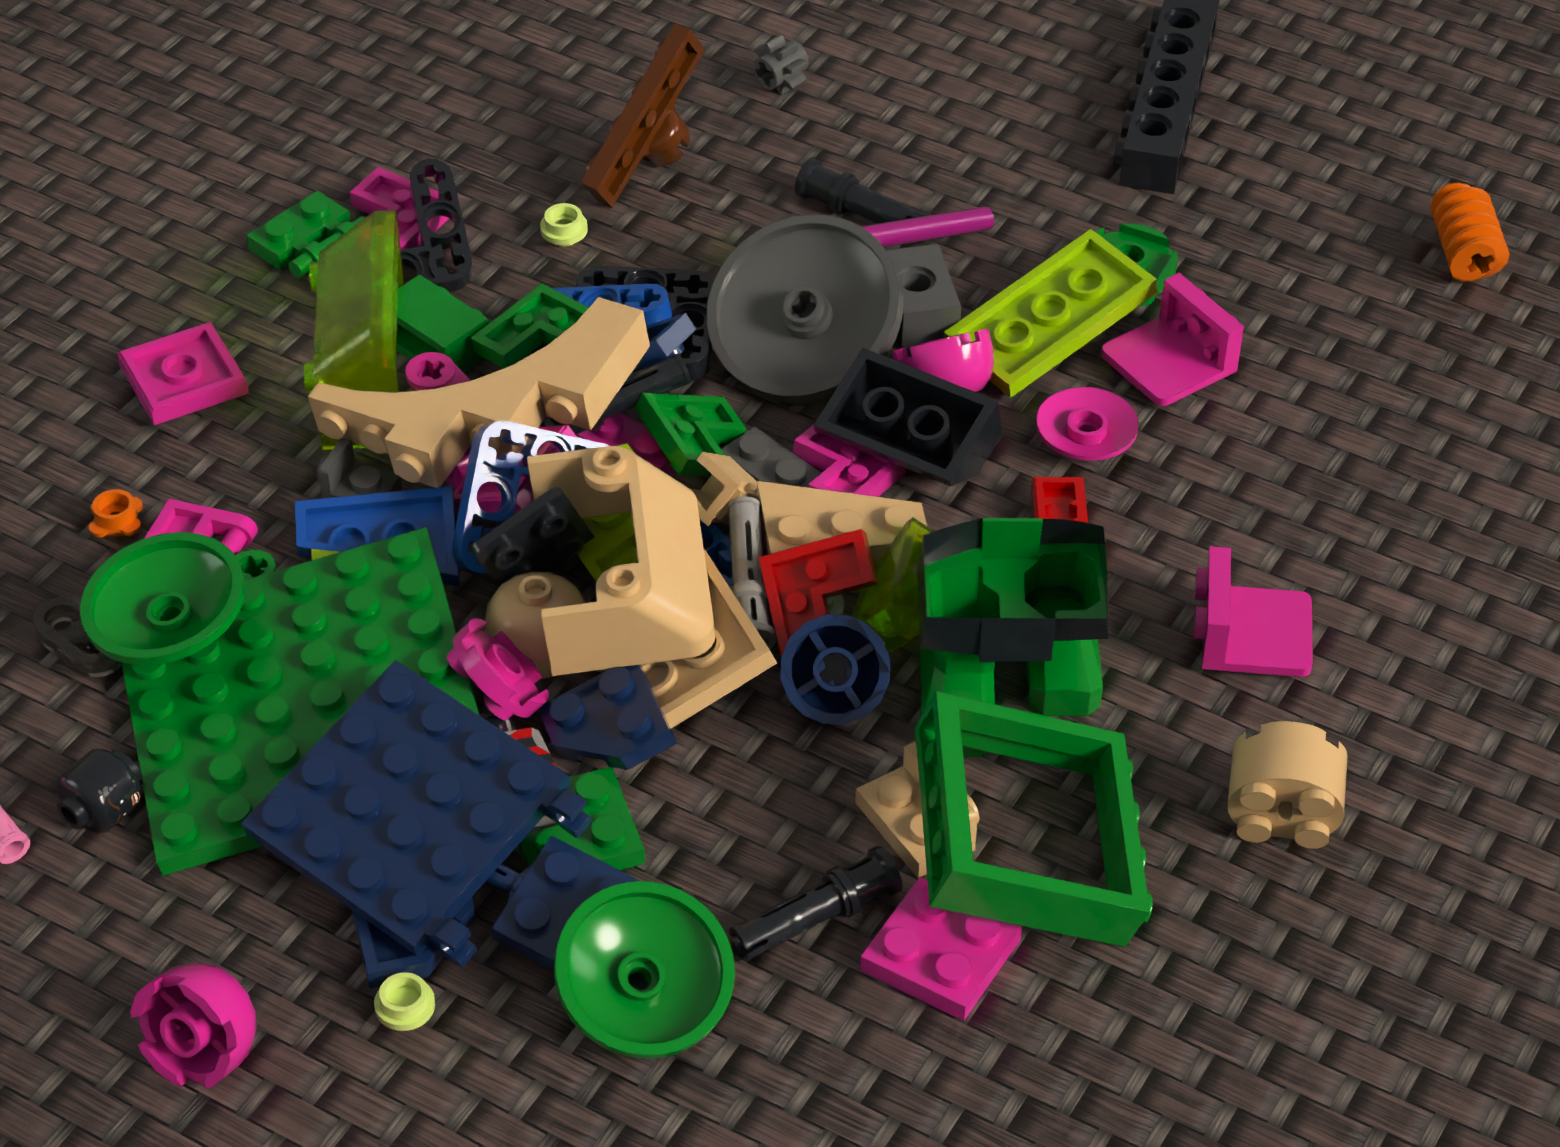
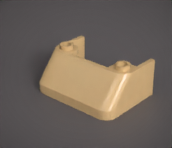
(642, 608)

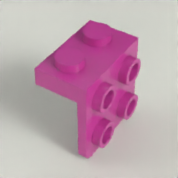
(1180, 350)
(1249, 625)

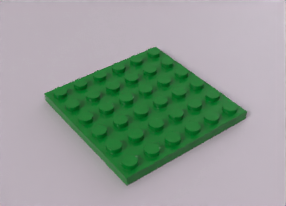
(257, 699)

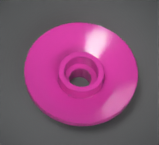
(1087, 423)

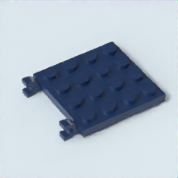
(411, 810)

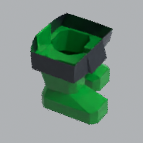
(1014, 596)

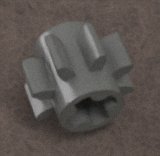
(780, 64)

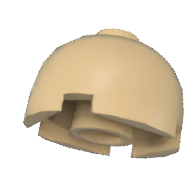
(518, 608)

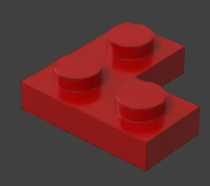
(808, 574)

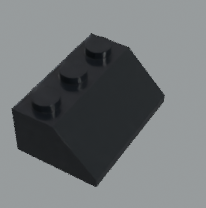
(912, 419)

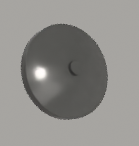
(802, 306)

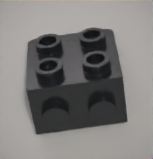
(533, 538)

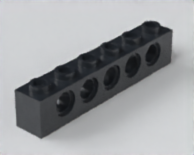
(1165, 94)

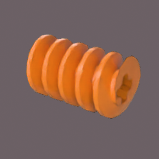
(1469, 232)

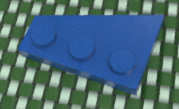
(368, 518)

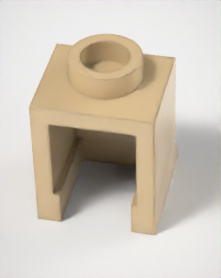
(726, 483)

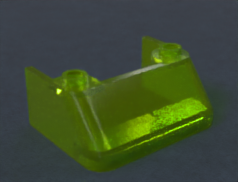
(357, 310)

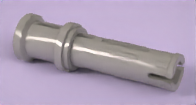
(746, 570)

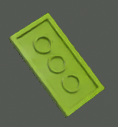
(1057, 309)

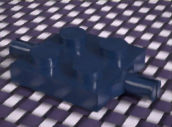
(547, 896)

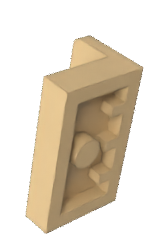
(896, 811)

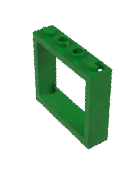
(1013, 895)

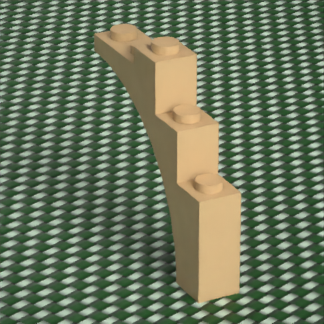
(434, 428)

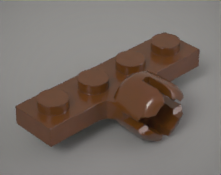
(649, 121)

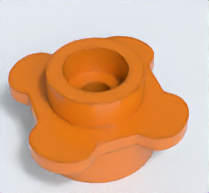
(115, 514)

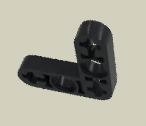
(429, 257)
(682, 301)

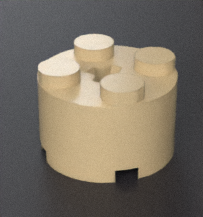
(1287, 784)

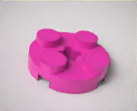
(497, 670)

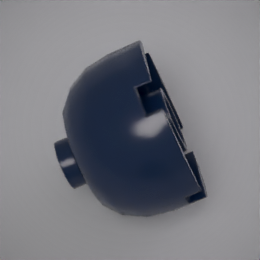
(835, 669)

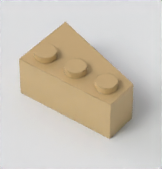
(806, 515)

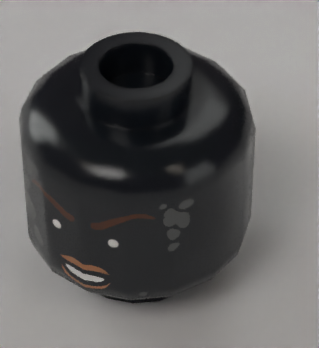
(99, 790)

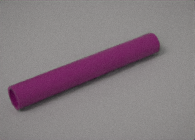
(932, 226)

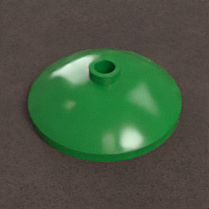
(162, 598)
(647, 933)

